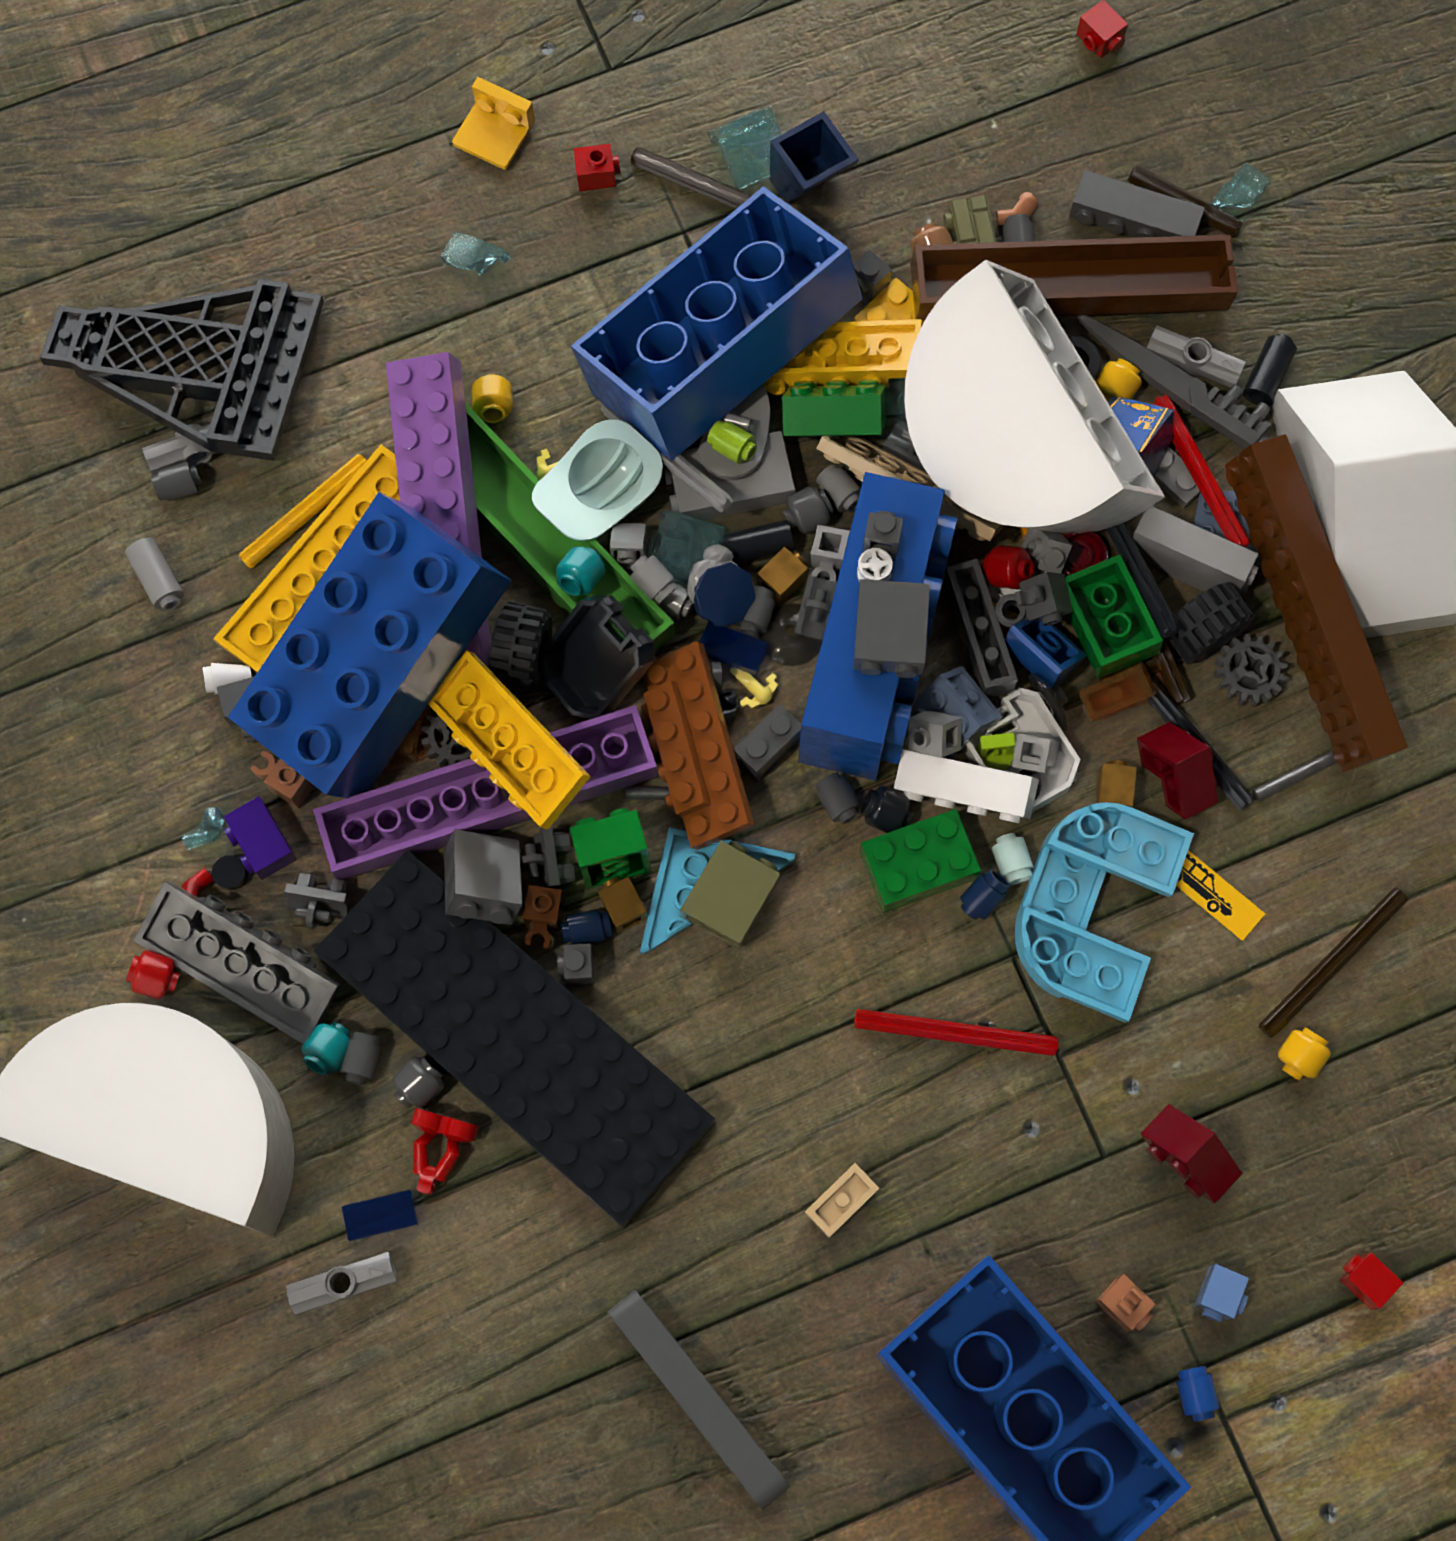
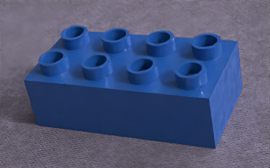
(718, 322)
(369, 648)
(852, 715)
(1030, 1415)

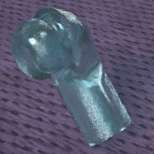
(208, 830)

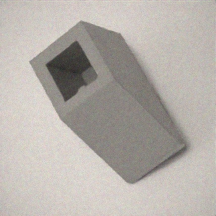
(628, 544)

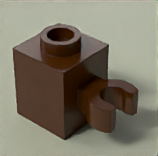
(542, 912)

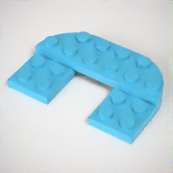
(1063, 893)

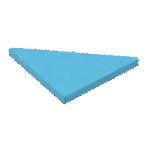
(676, 878)

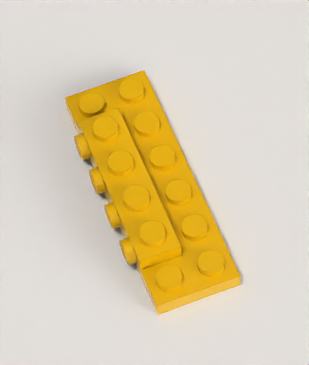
(851, 354)
(508, 741)

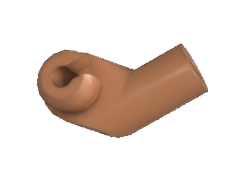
(1026, 205)

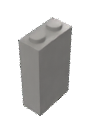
(762, 488)
(1193, 553)

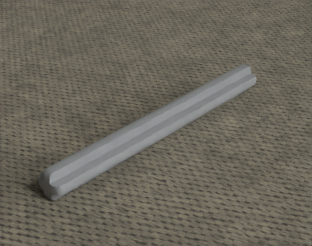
(690, 475)

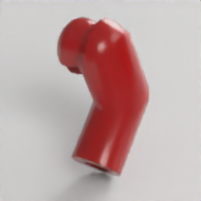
(198, 882)

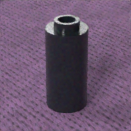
(1270, 369)
(758, 541)

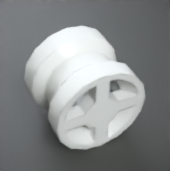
(875, 560)

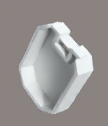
(1033, 718)

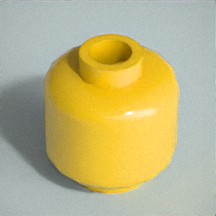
(1119, 380)
(492, 398)
(1304, 1054)

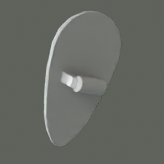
(753, 417)

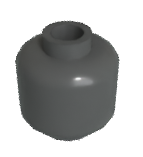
(808, 509)
(419, 1082)

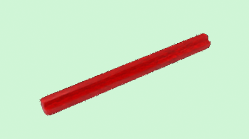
(1204, 478)
(956, 1032)

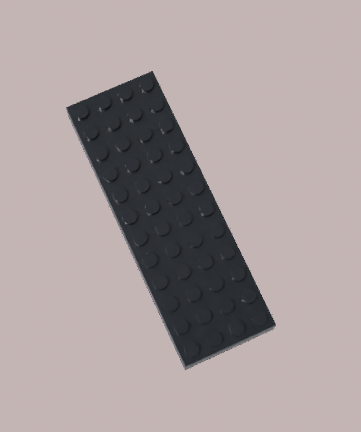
(516, 1040)

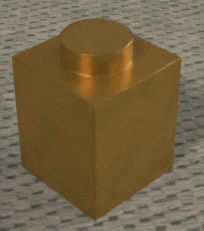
(783, 574)
(1116, 783)
(622, 903)

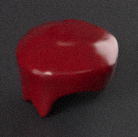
(1085, 552)

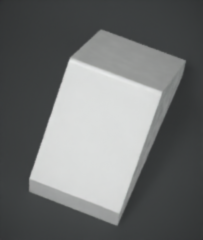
(1383, 491)

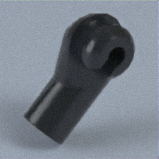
(730, 704)

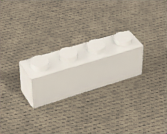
(966, 784)

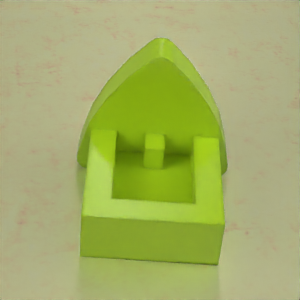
(997, 750)

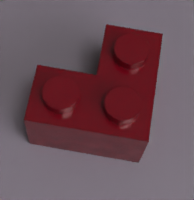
(1182, 766)
(1191, 1153)

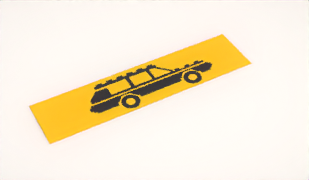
(1218, 897)

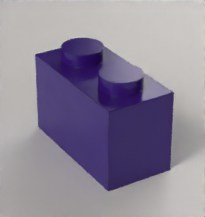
(259, 838)

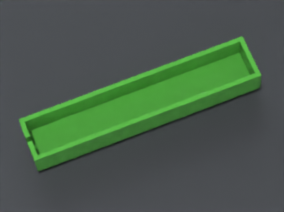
(506, 509)

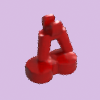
(435, 1125)

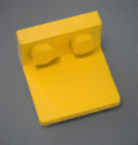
(495, 124)

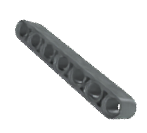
(698, 1399)

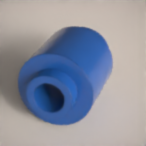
(1197, 1393)

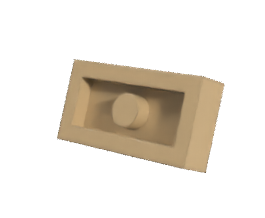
(842, 1200)

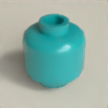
(580, 571)
(326, 1048)

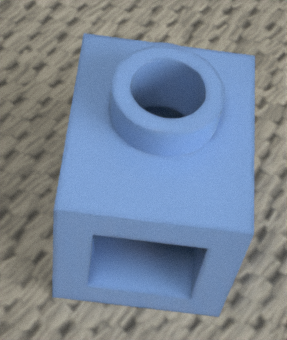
(1222, 1294)

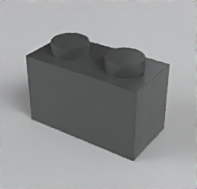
(768, 743)

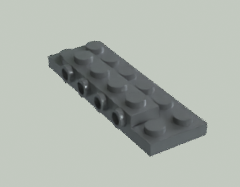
(238, 960)

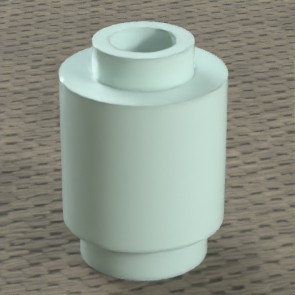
(1013, 859)

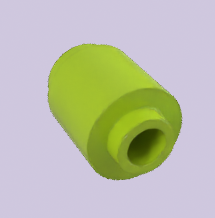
(732, 442)

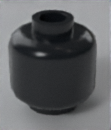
(886, 809)

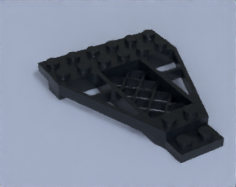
(257, 386)

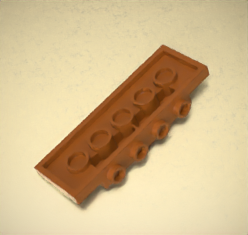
(694, 747)

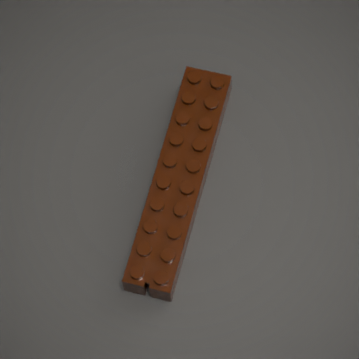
(1093, 273)
(1314, 604)

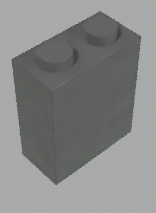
(891, 627)
(482, 877)

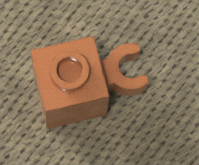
(283, 780)
(1126, 1304)

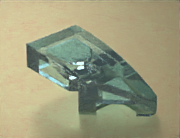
(1242, 188)
(471, 253)

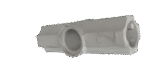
(1214, 363)
(176, 451)
(320, 1289)

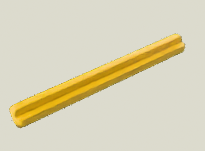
(300, 513)

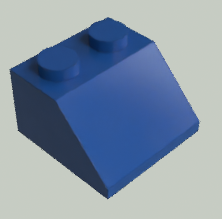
(1043, 651)

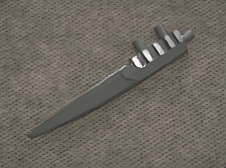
(1188, 392)

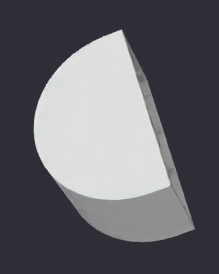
(1015, 415)
(156, 1108)

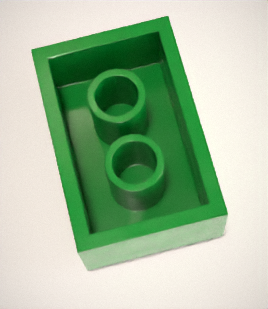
(834, 408)
(1111, 617)
(610, 847)
(919, 860)

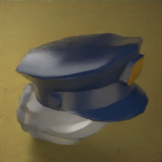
(720, 587)

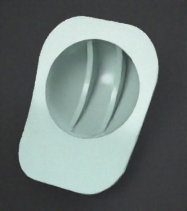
(599, 480)

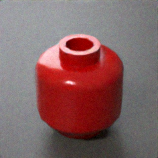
(1008, 566)
(152, 975)

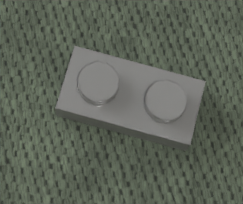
(1176, 479)

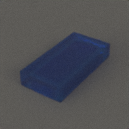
(734, 648)
(380, 1215)

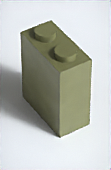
(731, 893)

